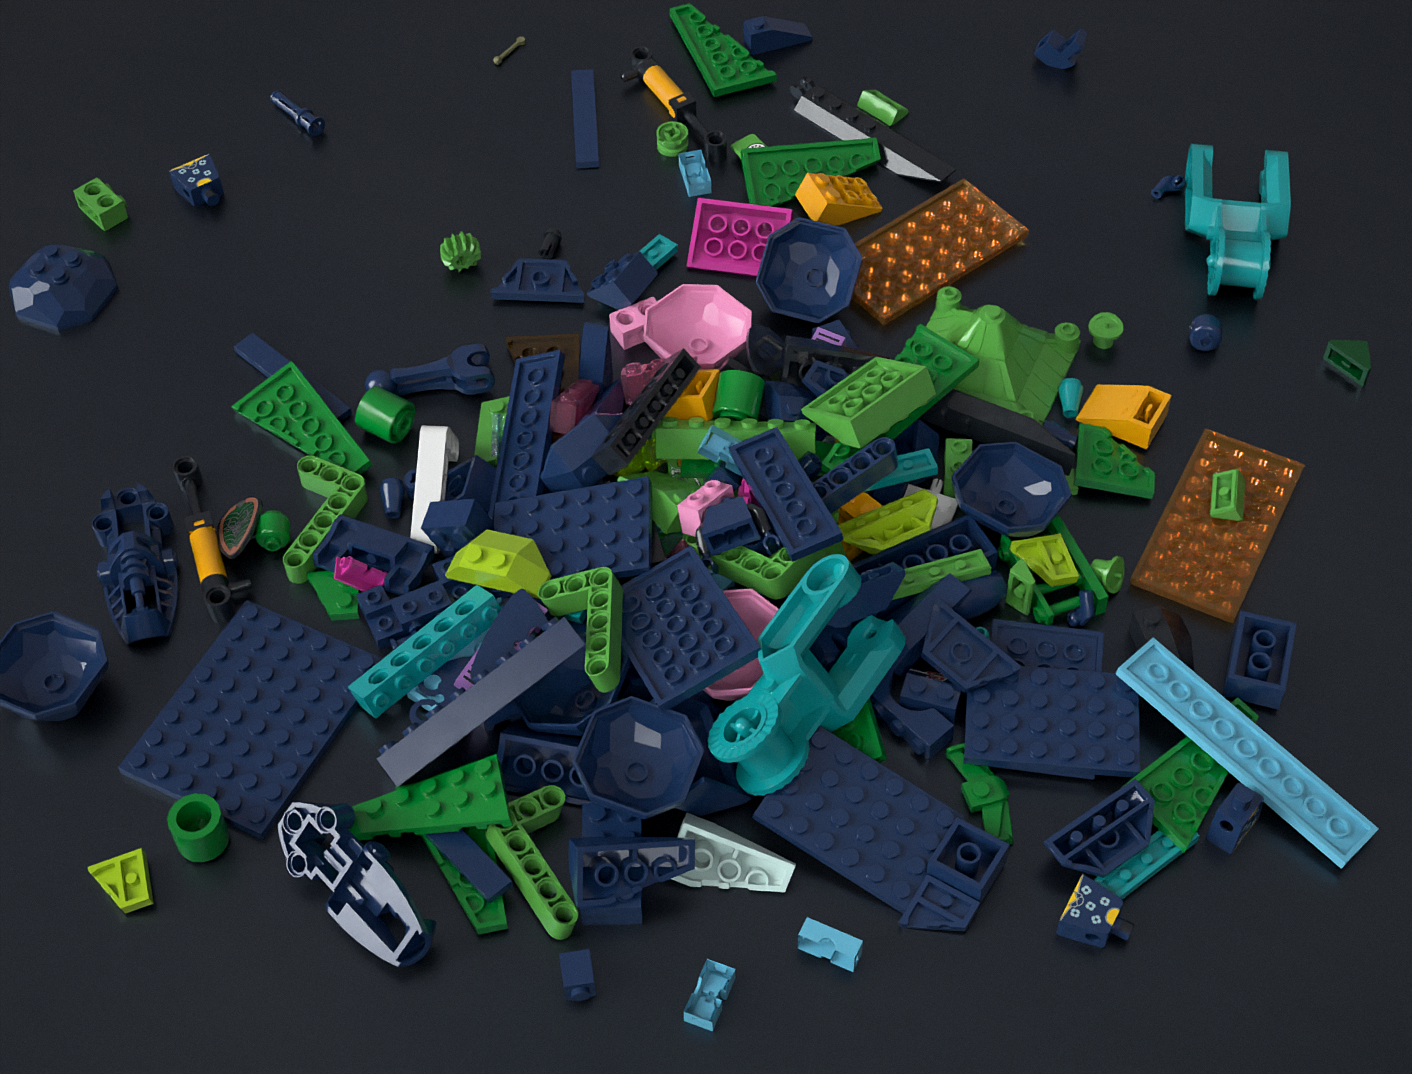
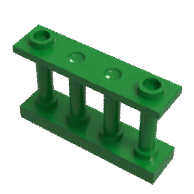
(1087, 579)

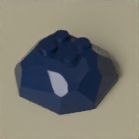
(809, 270)
(62, 287)
(1010, 489)
(50, 666)
(567, 697)
(638, 758)

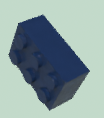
(1259, 660)

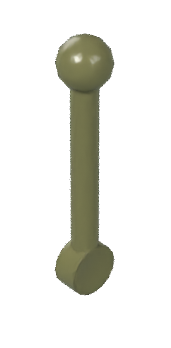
(498, 59)

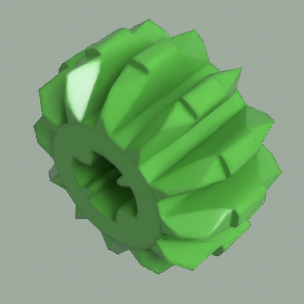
(460, 251)

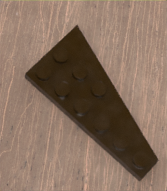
(533, 345)

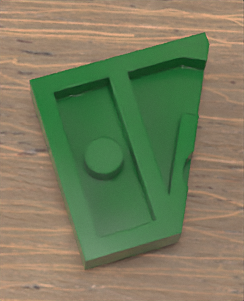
(336, 596)

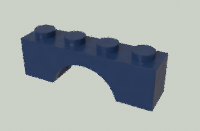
(924, 730)

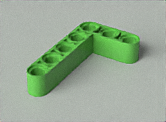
(345, 496)
(764, 575)
(603, 598)
(531, 860)

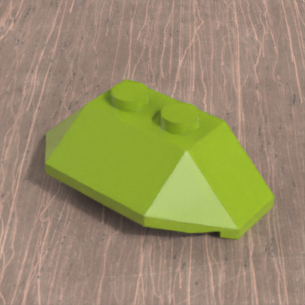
(891, 523)
(500, 563)

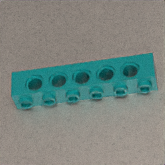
(425, 651)

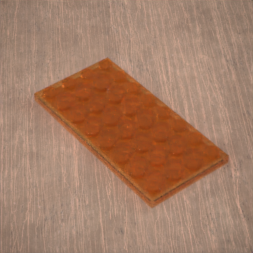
(931, 249)
(1212, 559)

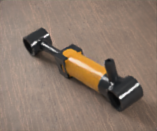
(680, 105)
(205, 547)

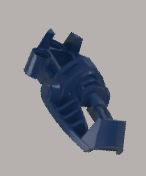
(137, 562)
(359, 879)

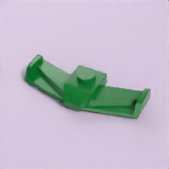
(985, 794)

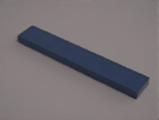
(584, 119)
(270, 361)

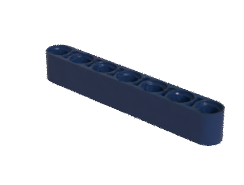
(848, 480)

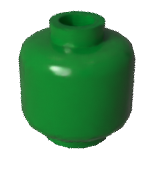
(273, 530)

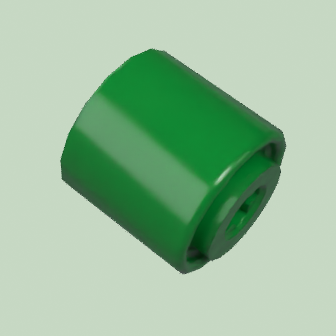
(738, 395)
(385, 414)
(198, 827)

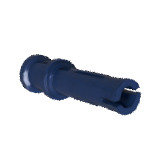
(282, 100)

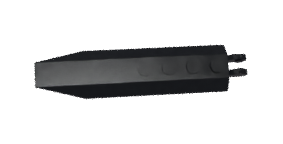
(849, 123)
(990, 423)

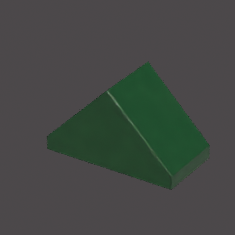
(1350, 358)

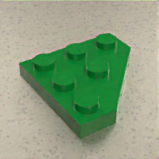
(1109, 466)

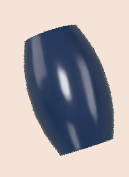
(985, 595)

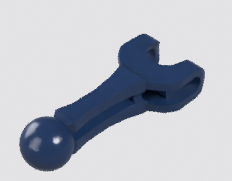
(453, 372)

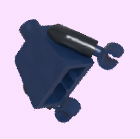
(731, 526)

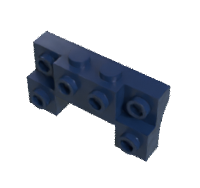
(378, 548)
(412, 610)

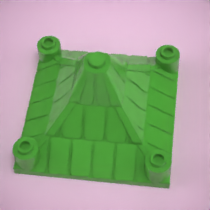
(1016, 362)

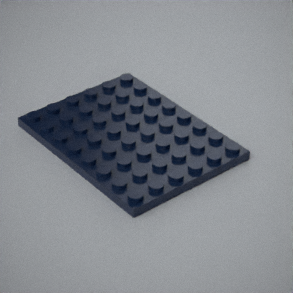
(251, 718)

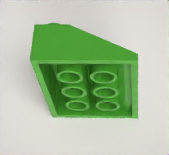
(871, 400)

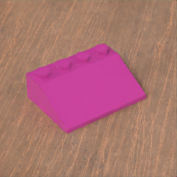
(732, 235)

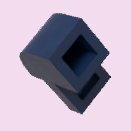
(1058, 51)

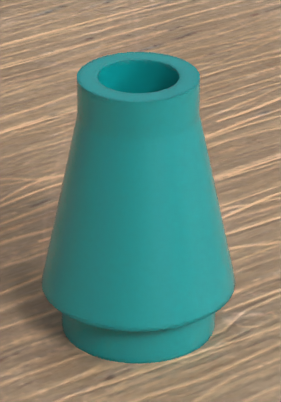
(1070, 396)

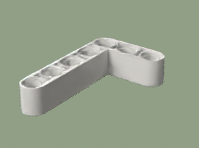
(435, 449)

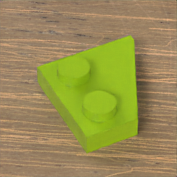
(1047, 558)
(125, 880)

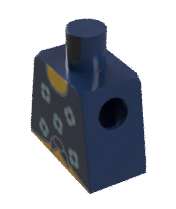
(198, 181)
(1241, 810)
(1093, 915)

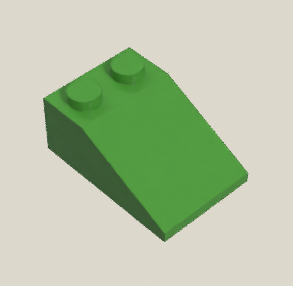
(666, 495)

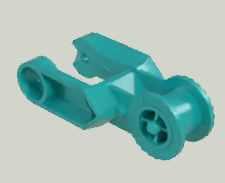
(1237, 230)
(795, 693)

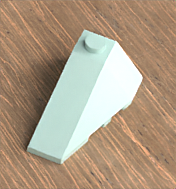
(731, 860)

